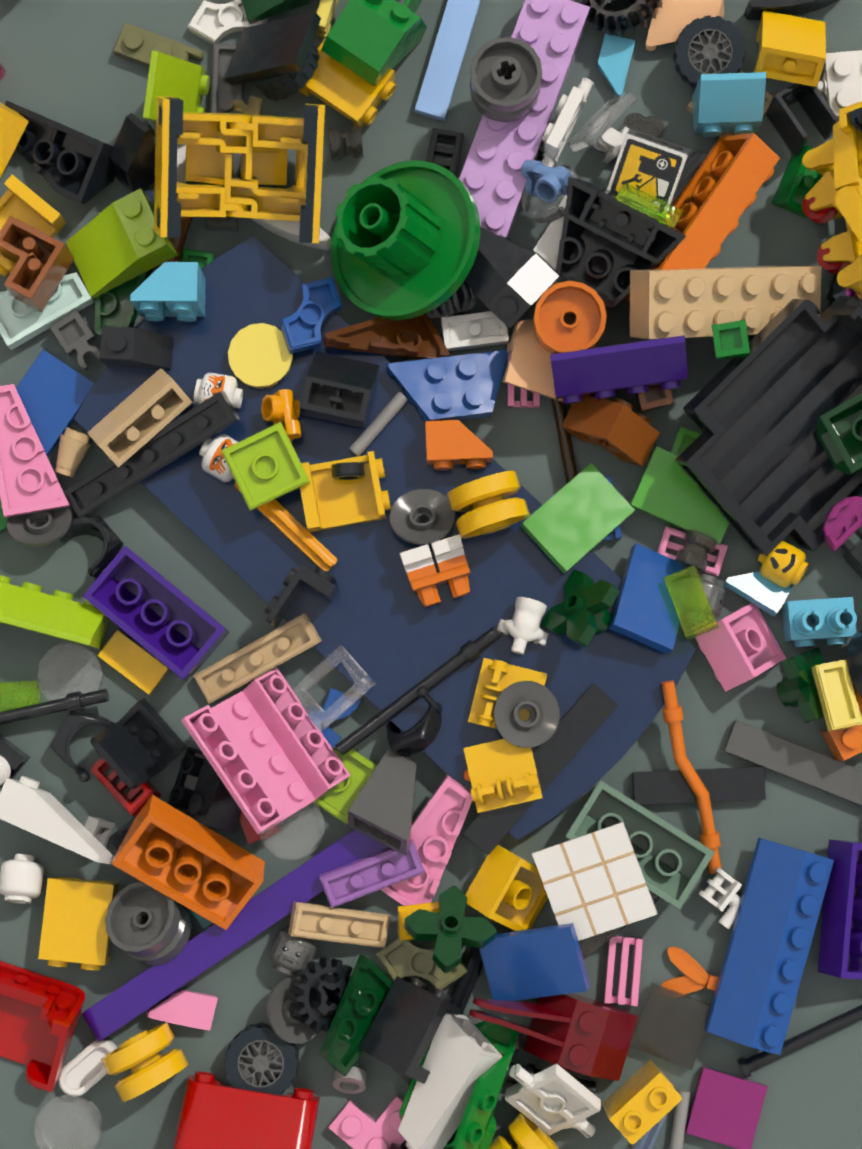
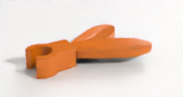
(695, 975)

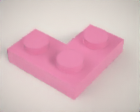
(363, 1131)

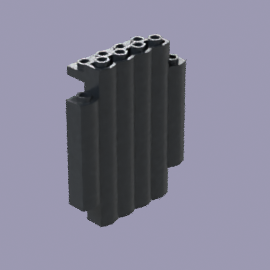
(760, 425)

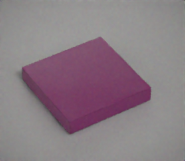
(725, 1108)

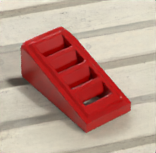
(125, 800)

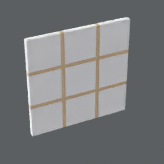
(595, 882)

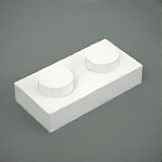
(473, 331)

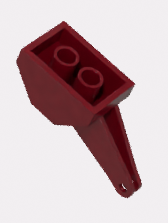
(570, 1031)

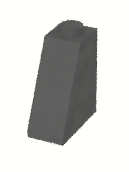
(386, 803)

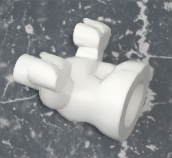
(525, 624)

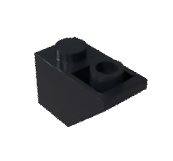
(134, 154)

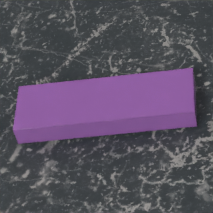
(370, 874)

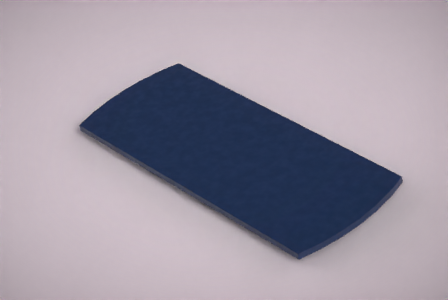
(375, 607)

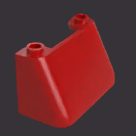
(37, 1022)
(243, 1118)

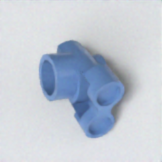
(545, 181)

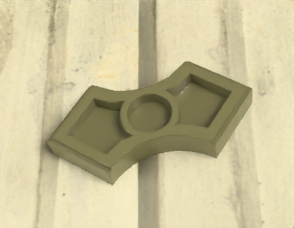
(408, 960)

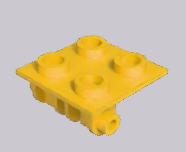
(492, 680)
(501, 775)

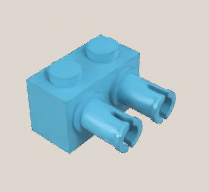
(819, 620)

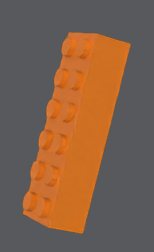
(717, 198)

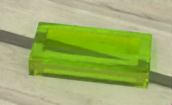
(649, 205)

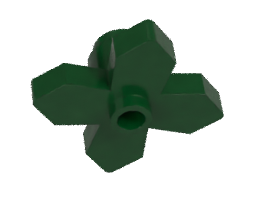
(584, 610)
(799, 686)
(449, 929)

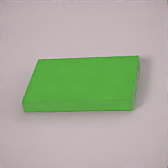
(675, 498)
(577, 518)

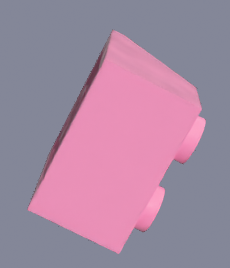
(740, 647)

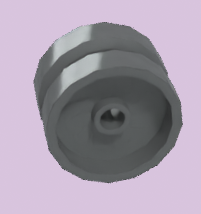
(505, 79)
(147, 924)

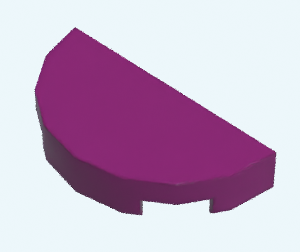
(842, 521)

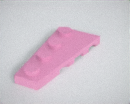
(25, 472)
(434, 837)

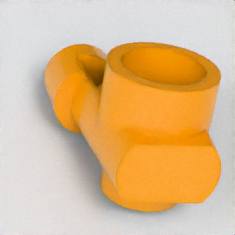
(284, 409)

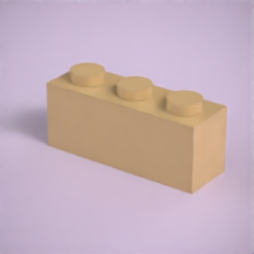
(139, 417)

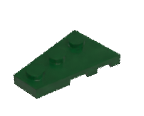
(115, 307)
(355, 1015)

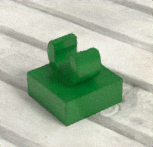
(731, 340)

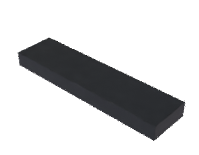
(721, 783)

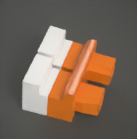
(451, 567)

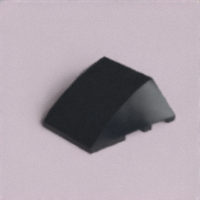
(607, 240)

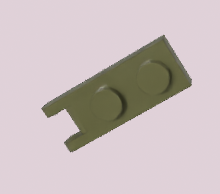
(137, 43)

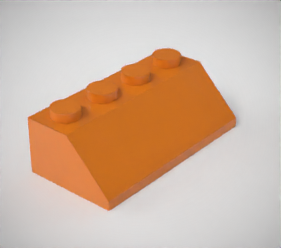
(189, 863)

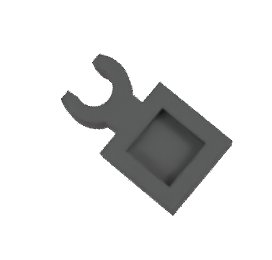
(75, 337)

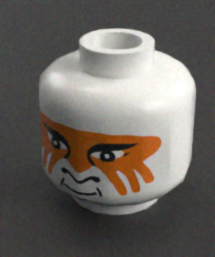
(214, 383)
(213, 459)

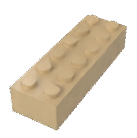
(694, 299)

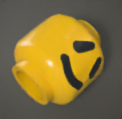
(783, 565)

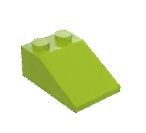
(177, 79)
(119, 244)

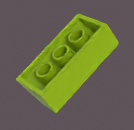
(51, 614)

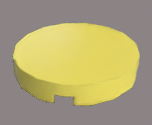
(259, 356)

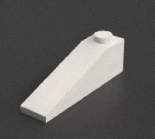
(46, 817)

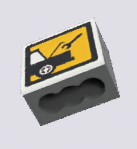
(649, 165)

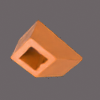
(453, 443)

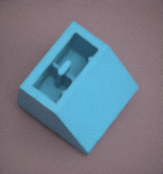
(172, 291)

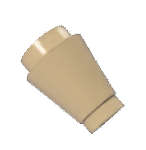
(71, 451)

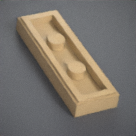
(339, 924)

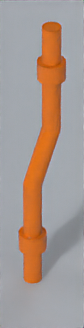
(673, 715)

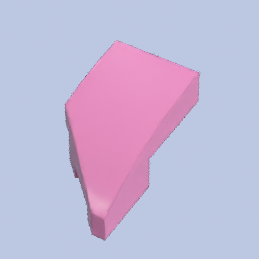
(186, 1009)

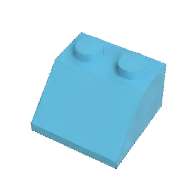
(728, 103)

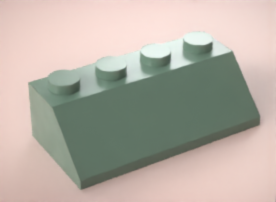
(665, 854)

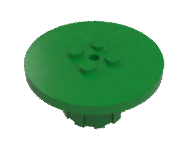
(405, 239)

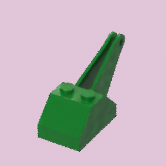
(374, 36)

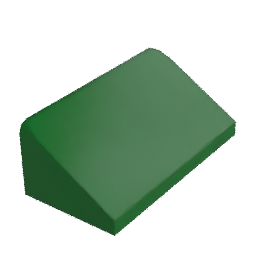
(795, 185)

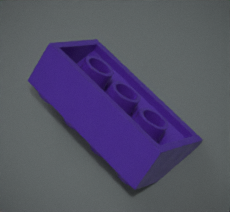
(619, 368)
(155, 613)
(842, 913)

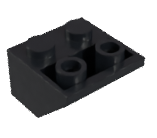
(339, 390)
(202, 793)

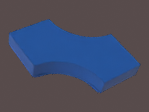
(303, 328)

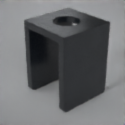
(786, 123)

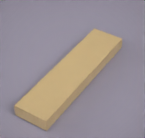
(257, 658)

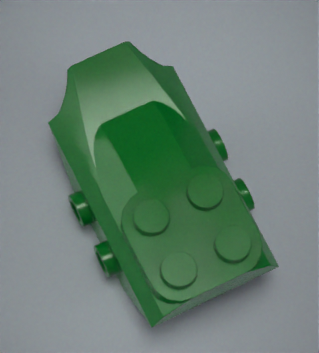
(478, 1122)

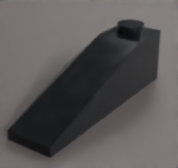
(65, 157)
(508, 276)

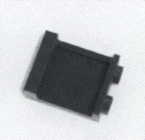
(407, 1026)

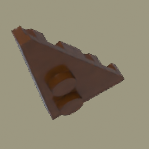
(400, 338)

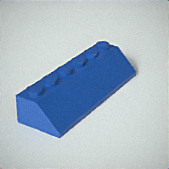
(769, 946)

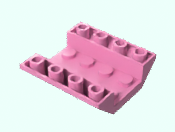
(266, 751)

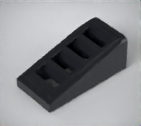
(450, 138)

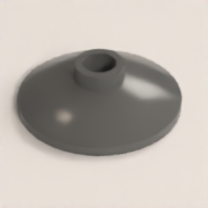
(418, 507)
(40, 527)
(542, 709)
(282, 1023)

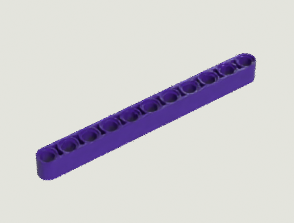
(216, 943)

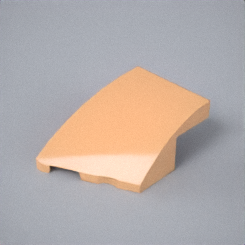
(676, 15)
(529, 362)

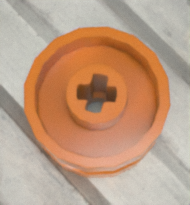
(569, 299)

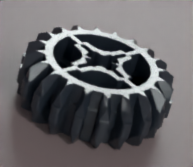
(620, 14)

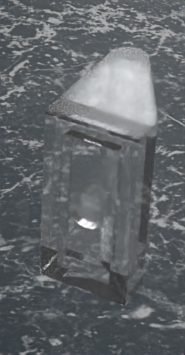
(362, 685)

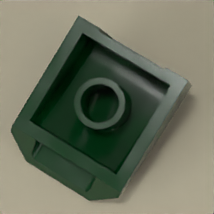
(842, 435)

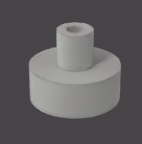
(353, 1082)

